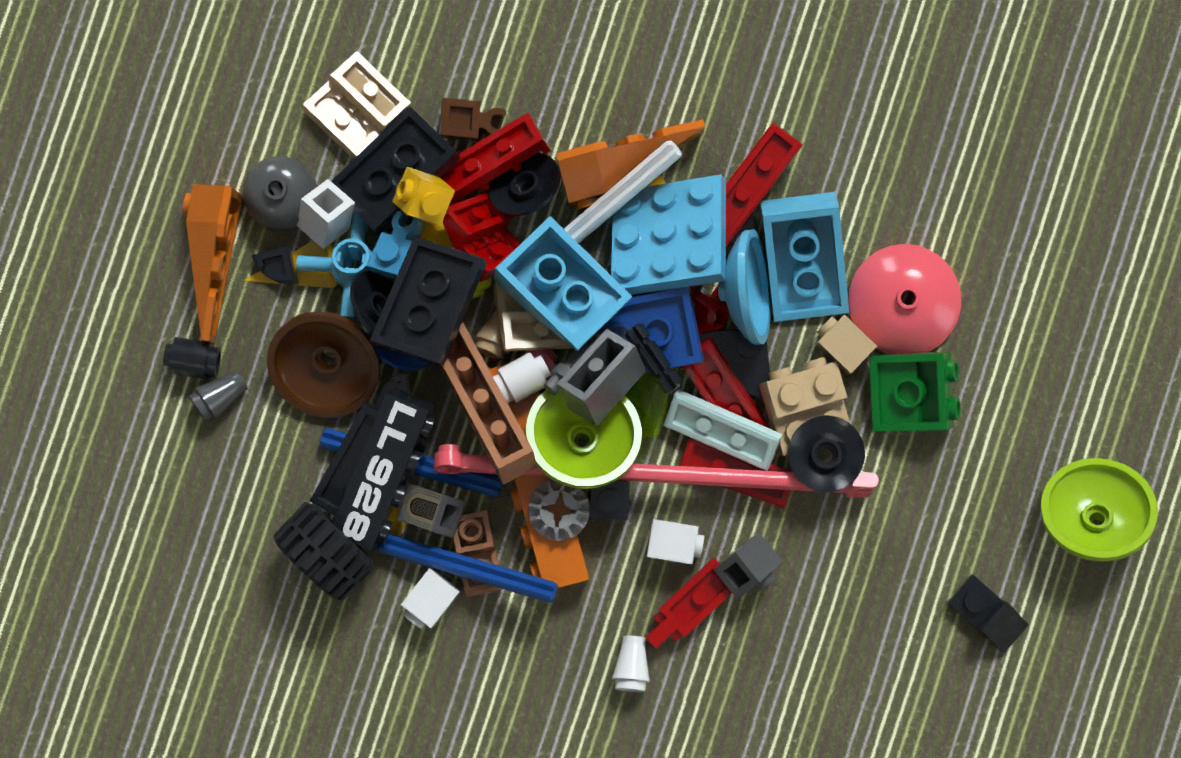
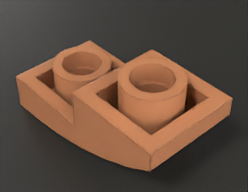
(476, 540)

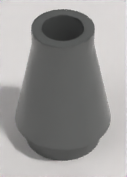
(216, 396)

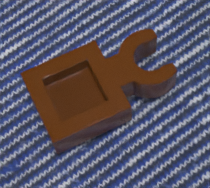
(463, 119)

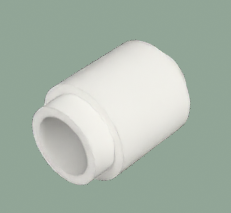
(522, 377)

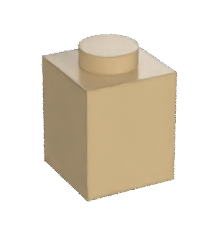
(844, 343)

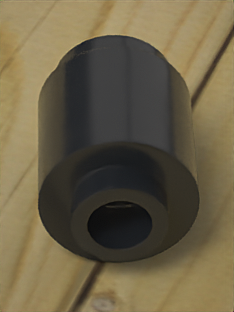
(192, 358)

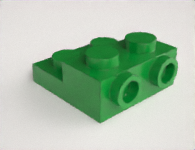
(913, 391)

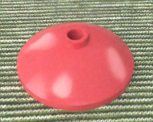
(878, 306)

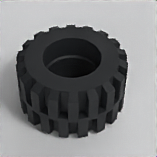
(323, 551)

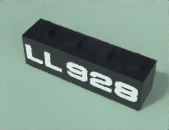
(383, 467)

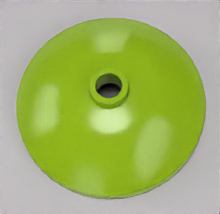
(610, 447)
(1100, 492)

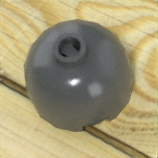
(280, 210)

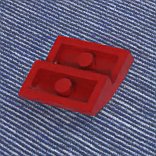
(480, 231)

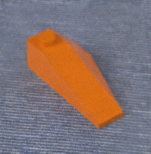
(596, 168)
(211, 231)

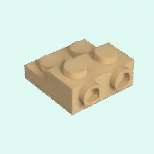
(802, 396)

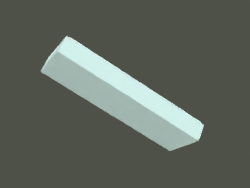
(722, 430)

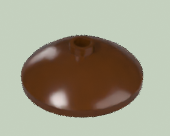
(318, 382)

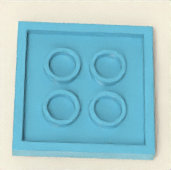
(671, 236)

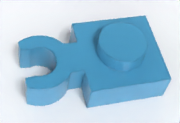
(392, 248)

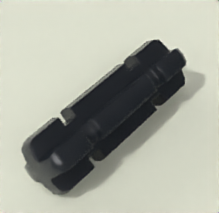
(653, 358)

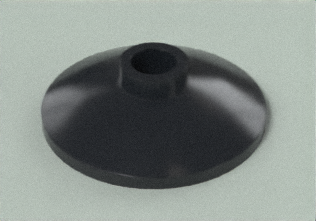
(527, 189)
(368, 297)
(840, 439)

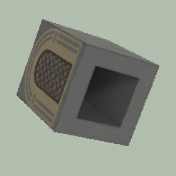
(431, 510)

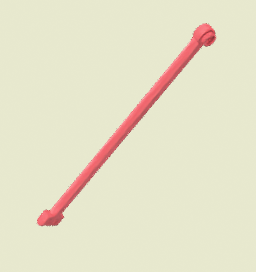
(451, 461)

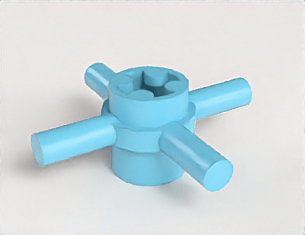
(342, 262)

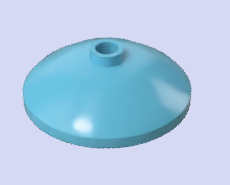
(748, 287)

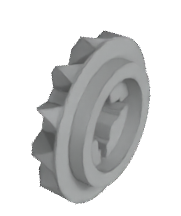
(544, 521)

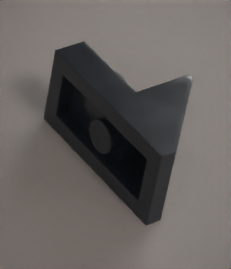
(987, 613)

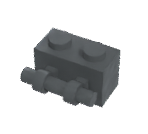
(597, 376)

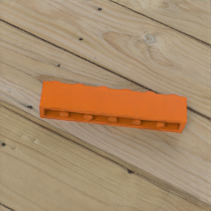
(555, 559)

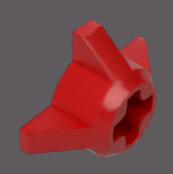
(710, 311)

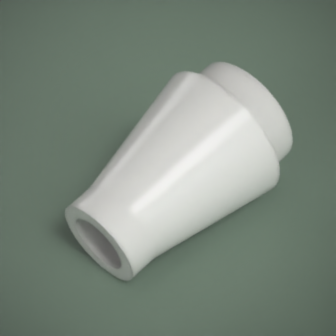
(631, 667)

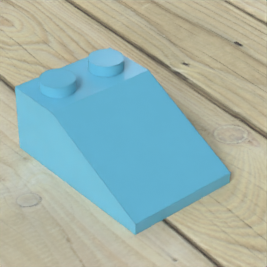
(805, 256)
(561, 284)

